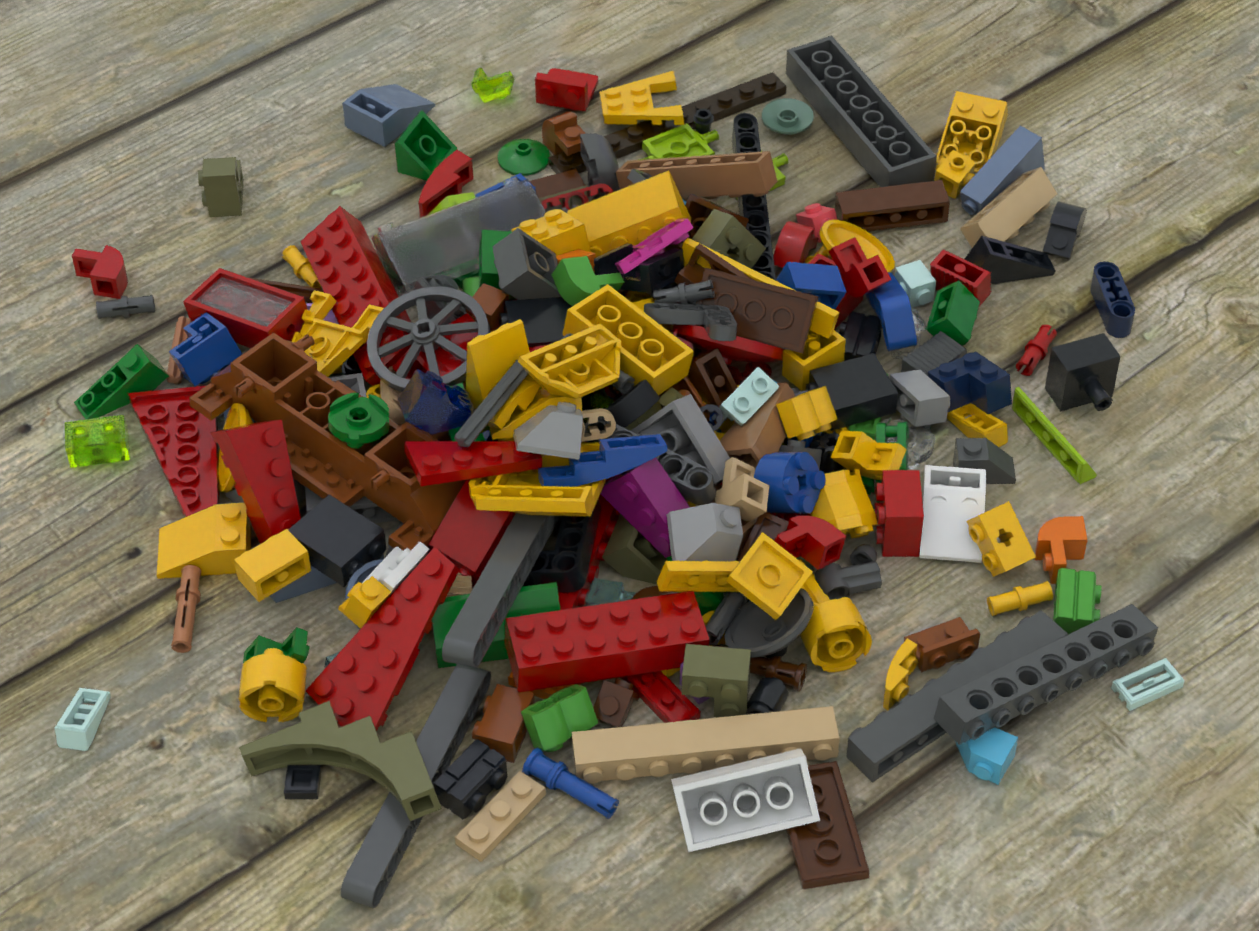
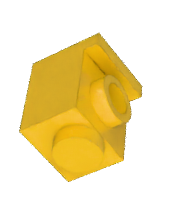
(364, 601)

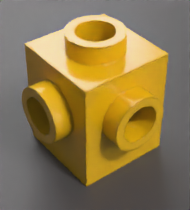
(954, 172)

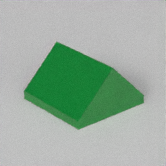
(422, 148)

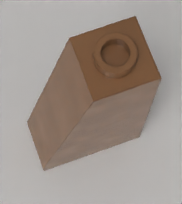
(761, 433)

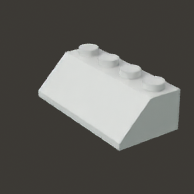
(745, 800)

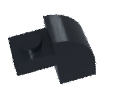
(1064, 229)

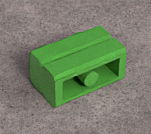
(1076, 599)

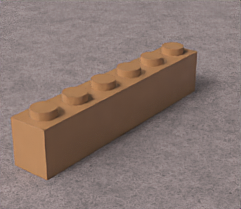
(710, 174)

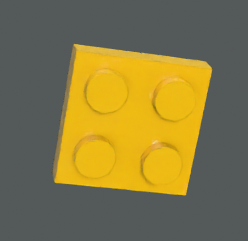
(769, 576)

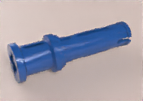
(558, 777)

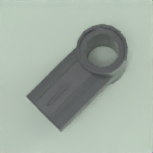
(842, 582)

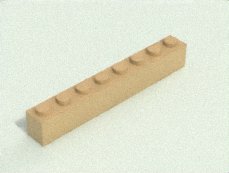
(702, 744)

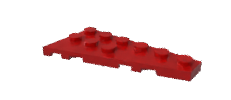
(383, 651)

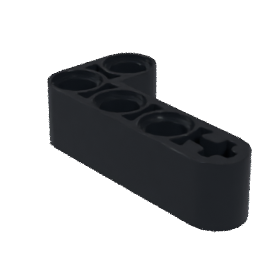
(572, 554)

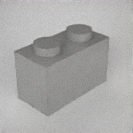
(920, 398)

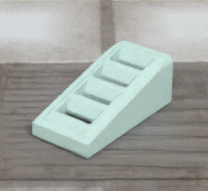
(81, 721)

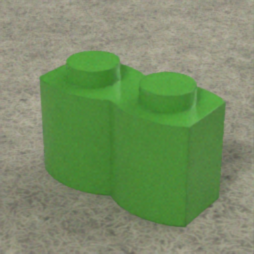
(556, 717)

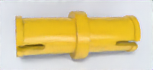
(301, 266)
(1020, 598)

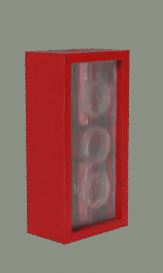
(247, 307)

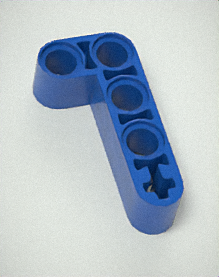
(895, 313)

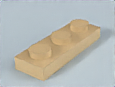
(500, 816)

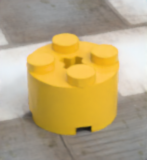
(836, 635)
(272, 686)

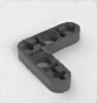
(715, 318)

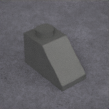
(983, 454)

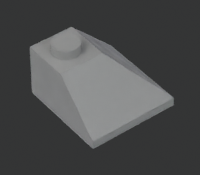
(552, 432)
(705, 533)

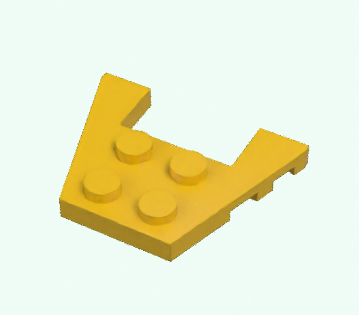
(634, 102)
(333, 341)

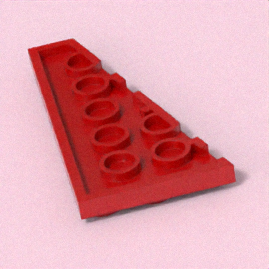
(181, 445)

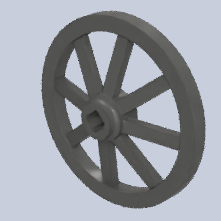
(424, 334)

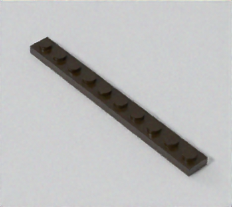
(720, 105)

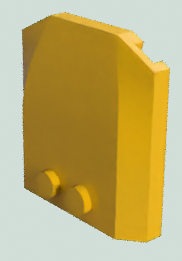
(524, 494)

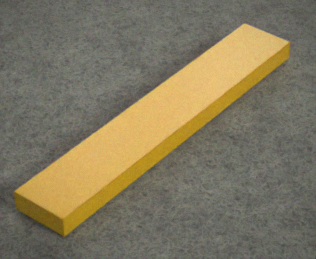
(824, 316)

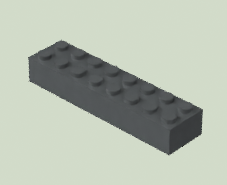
(859, 114)

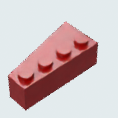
(262, 475)

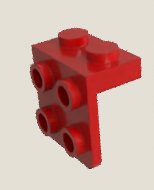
(565, 88)

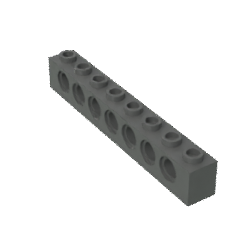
(1045, 674)

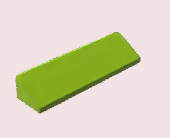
(1051, 438)

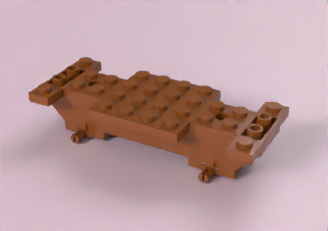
(283, 383)

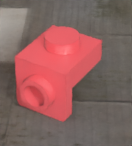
(816, 216)

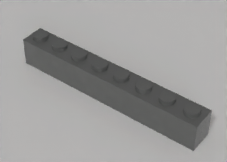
(911, 723)

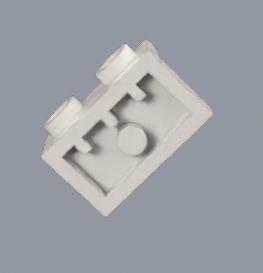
(398, 566)

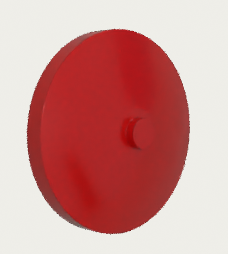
(739, 349)

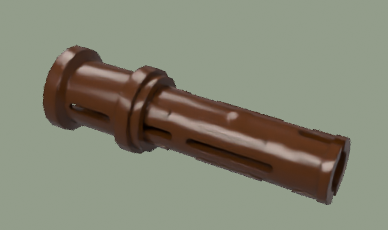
(787, 672)

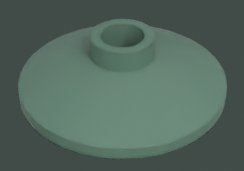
(787, 116)

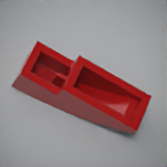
(445, 181)

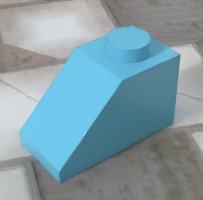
(989, 754)

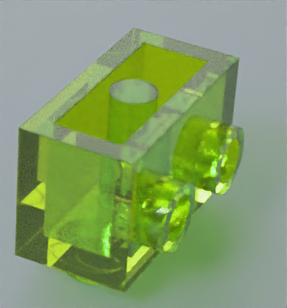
(92, 444)

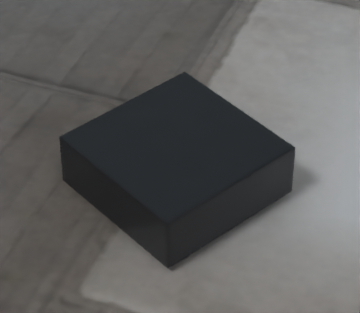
(302, 782)

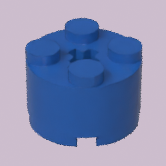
(792, 481)

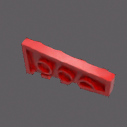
(448, 462)

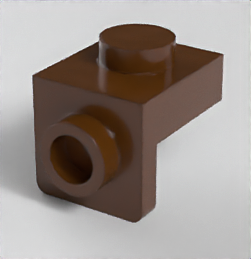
(614, 702)

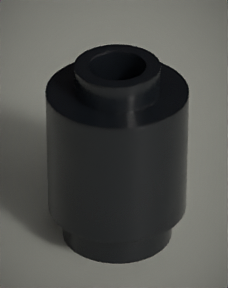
(768, 696)

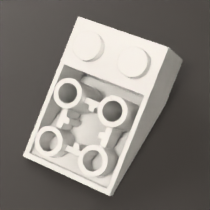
(948, 501)

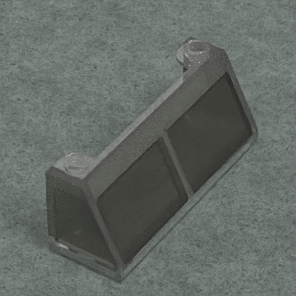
(450, 238)

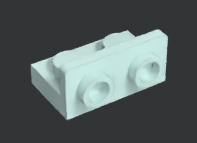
(748, 397)

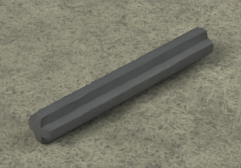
(490, 405)

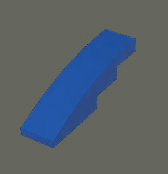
(613, 458)

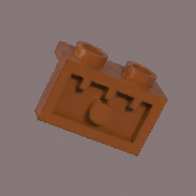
(944, 643)

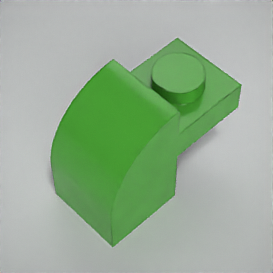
(577, 280)

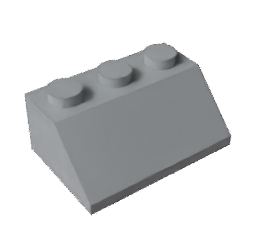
(688, 435)

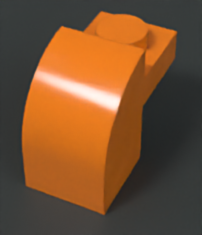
(1060, 541)

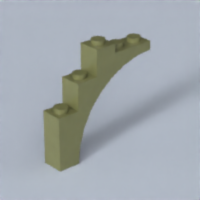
(355, 746)

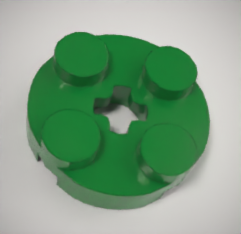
(362, 431)

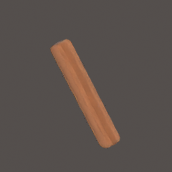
(180, 335)

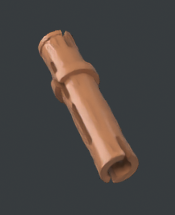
(183, 632)

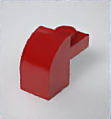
(794, 244)
(104, 269)
(858, 272)
(812, 540)

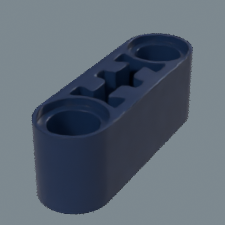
(1112, 299)

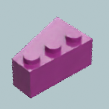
(644, 499)

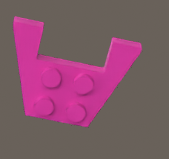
(655, 244)

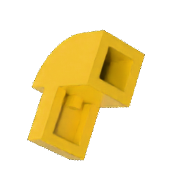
(861, 452)

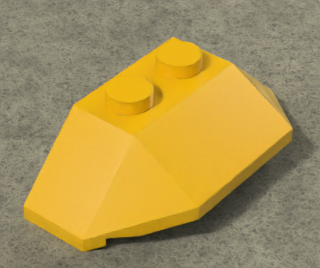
(576, 363)

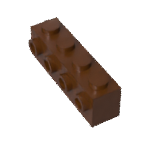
(894, 205)

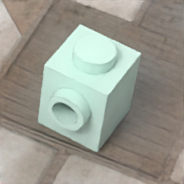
(916, 282)

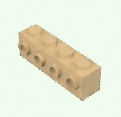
(1011, 208)

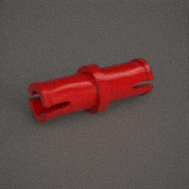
(1036, 350)

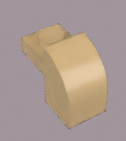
(743, 490)

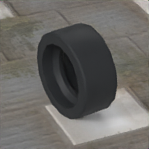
(633, 404)

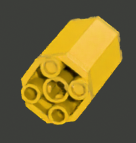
(846, 504)

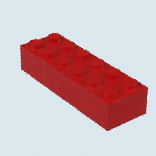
(603, 640)

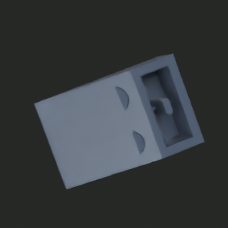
(383, 112)

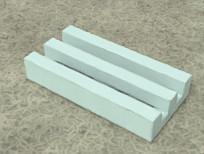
(1151, 688)

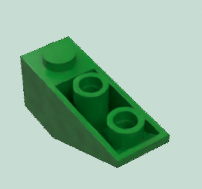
(132, 373)

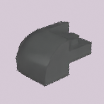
(599, 161)

